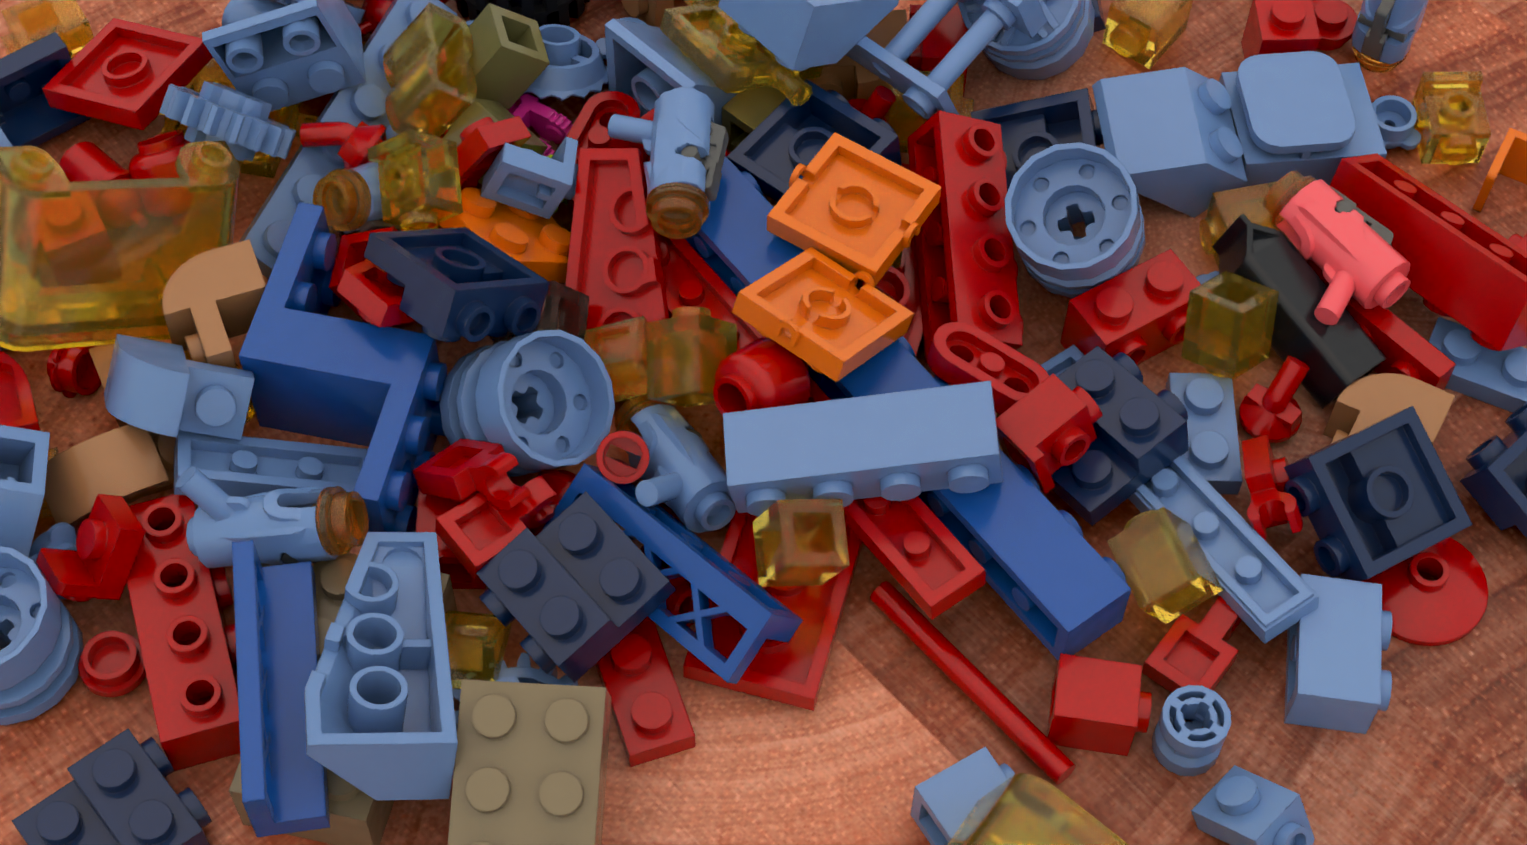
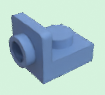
(532, 180)

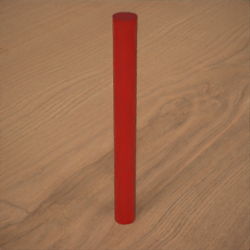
(973, 683)

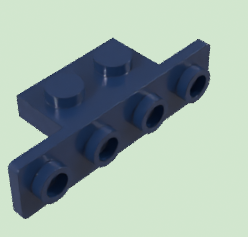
(23, 105)

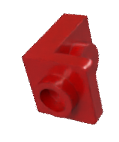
(103, 556)

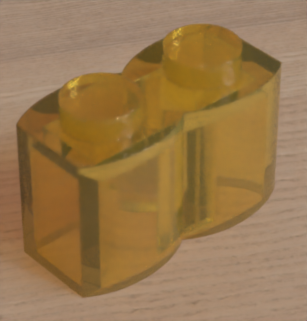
(429, 73)

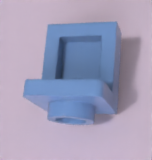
(1253, 812)

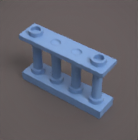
(929, 93)

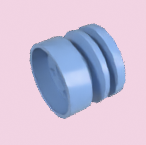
(1052, 48)
(1069, 187)
(533, 395)
(36, 641)

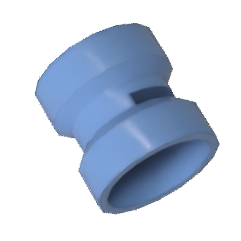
(1186, 746)

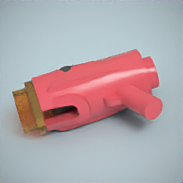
(1339, 240)

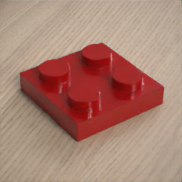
(126, 73)

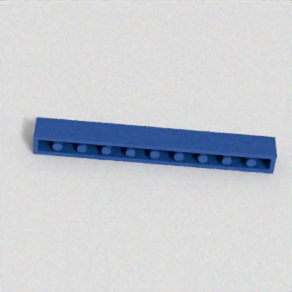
(1013, 531)

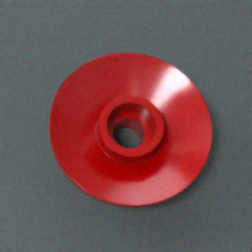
(1438, 609)

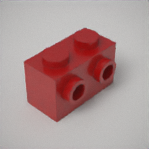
(1133, 312)

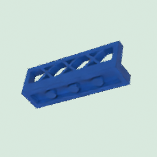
(702, 566)
(274, 658)

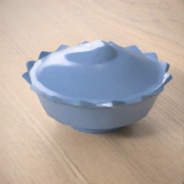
(574, 65)

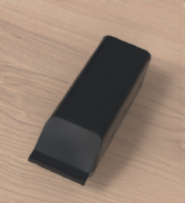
(1333, 352)

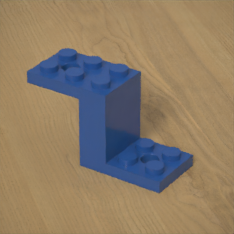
(344, 374)

